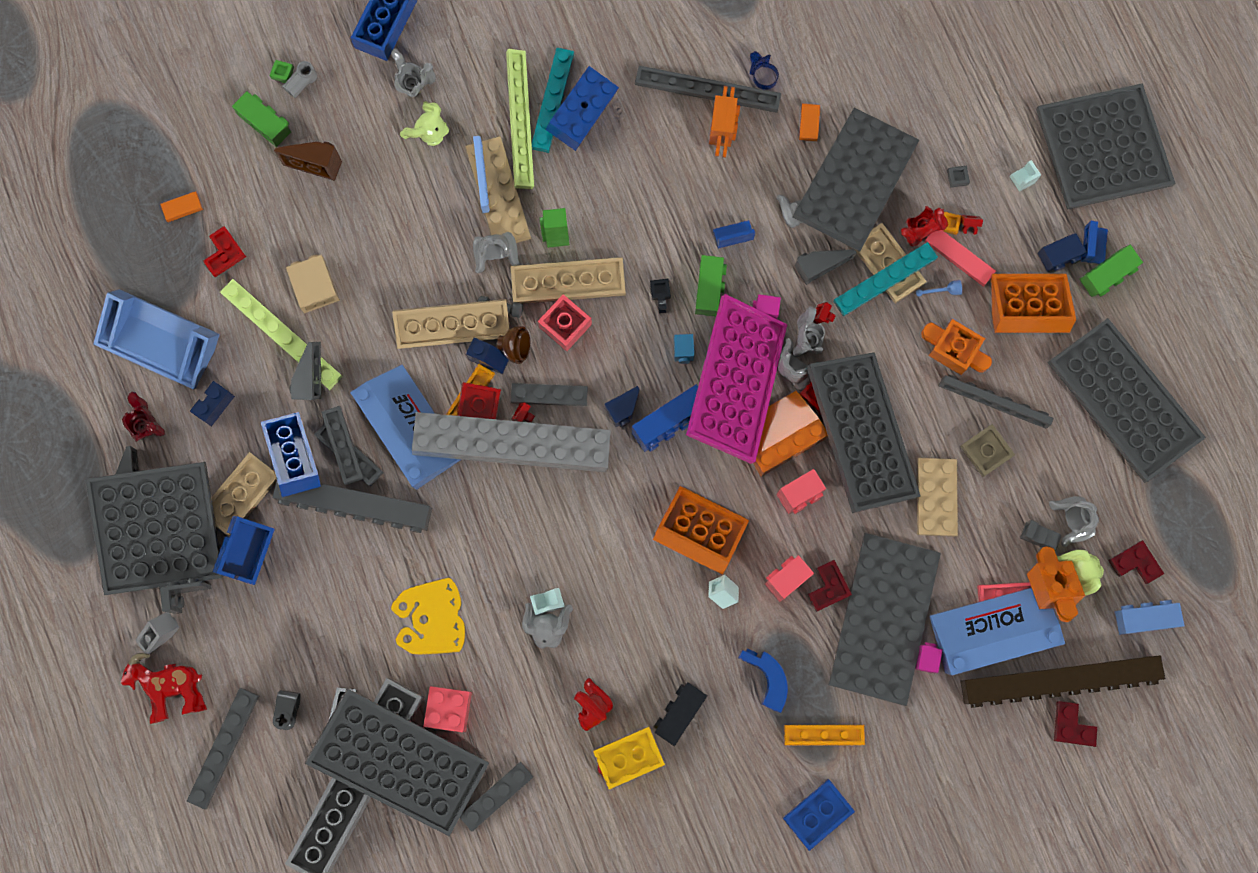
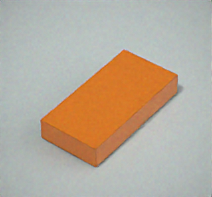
(809, 122)
(181, 206)

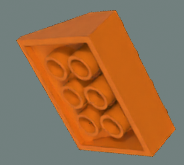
(1032, 303)
(787, 432)
(701, 530)

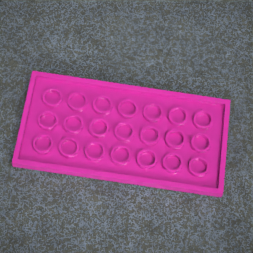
(737, 379)

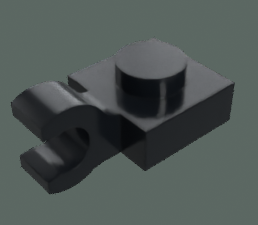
(660, 291)

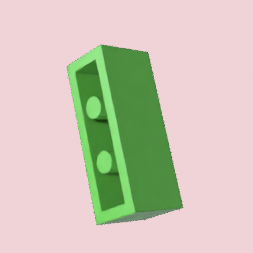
(262, 118)
(554, 227)
(1111, 271)
(710, 285)

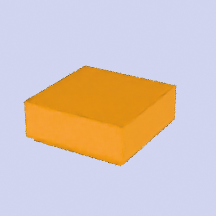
(954, 223)

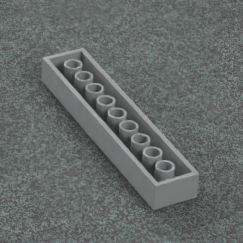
(510, 442)
(341, 804)

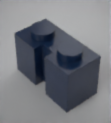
(1061, 252)
(213, 405)

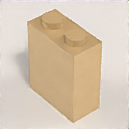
(312, 283)

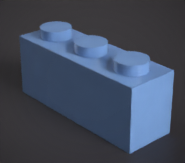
(1149, 617)

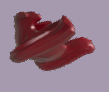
(140, 417)

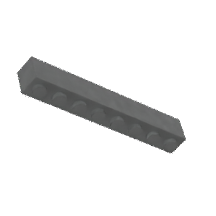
(360, 506)

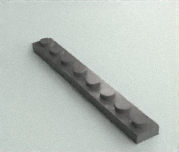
(706, 88)

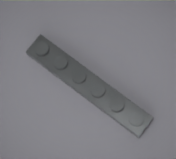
(1002, 403)
(222, 748)

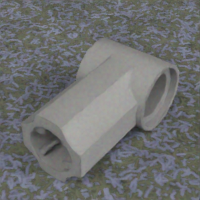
(298, 80)

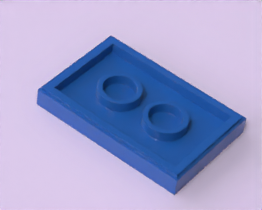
(818, 814)

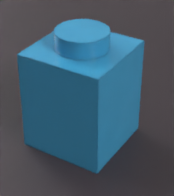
(683, 348)

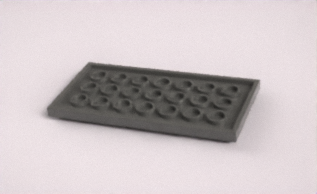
(856, 179)
(1126, 400)
(863, 432)
(885, 619)
(397, 762)

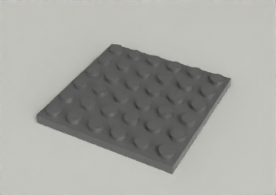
(1105, 146)
(154, 527)

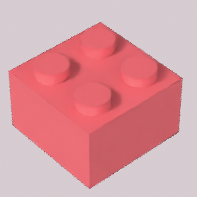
(564, 322)
(801, 491)
(788, 579)
(447, 709)

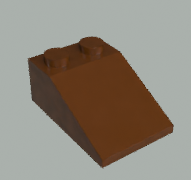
(312, 158)

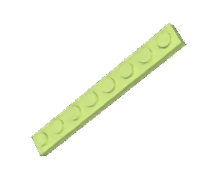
(520, 119)
(275, 329)

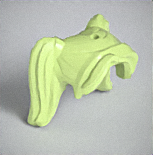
(426, 126)
(1087, 569)

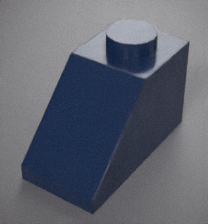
(487, 356)
(623, 407)

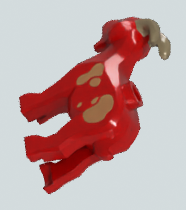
(163, 684)

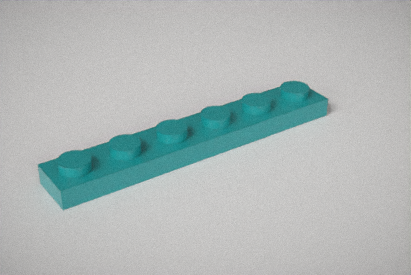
(552, 98)
(885, 279)

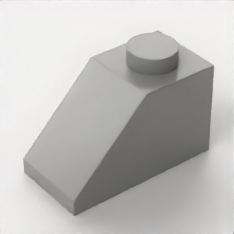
(157, 632)

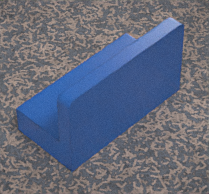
(733, 234)
(1094, 243)

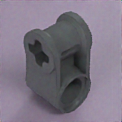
(286, 707)

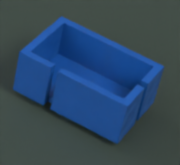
(243, 550)

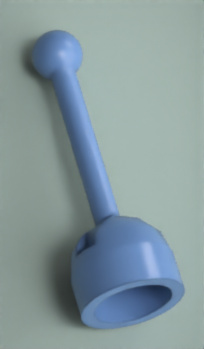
(953, 288)

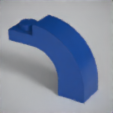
(776, 680)

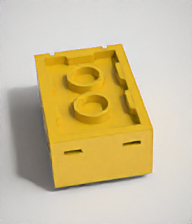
(628, 758)

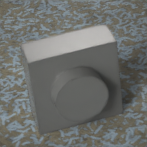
(958, 176)

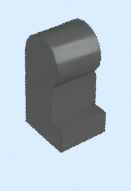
(1040, 535)

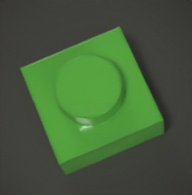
(281, 71)

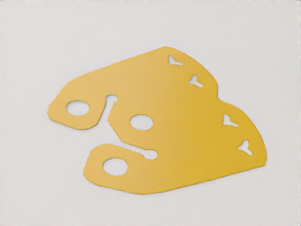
(441, 614)

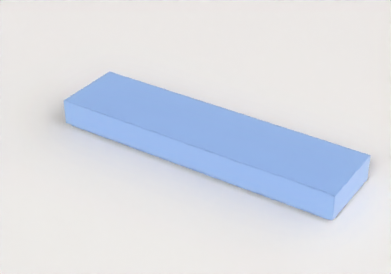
(481, 174)

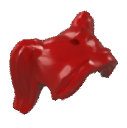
(931, 222)
(594, 705)

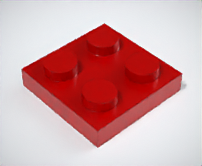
(478, 401)

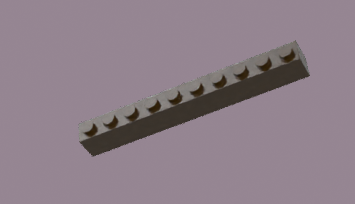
(1064, 679)

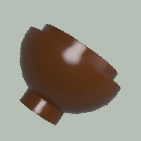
(515, 344)

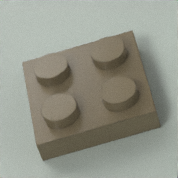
(987, 450)

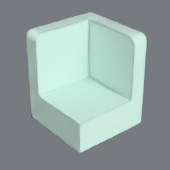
(1025, 176)
(723, 591)
(547, 601)

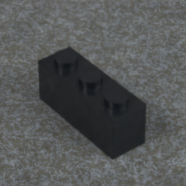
(679, 713)

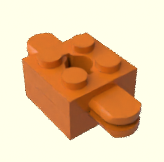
(724, 121)
(956, 347)
(1056, 584)

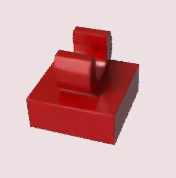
(971, 221)
(823, 313)
(522, 413)

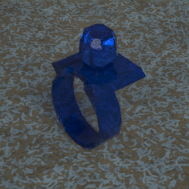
(758, 62)

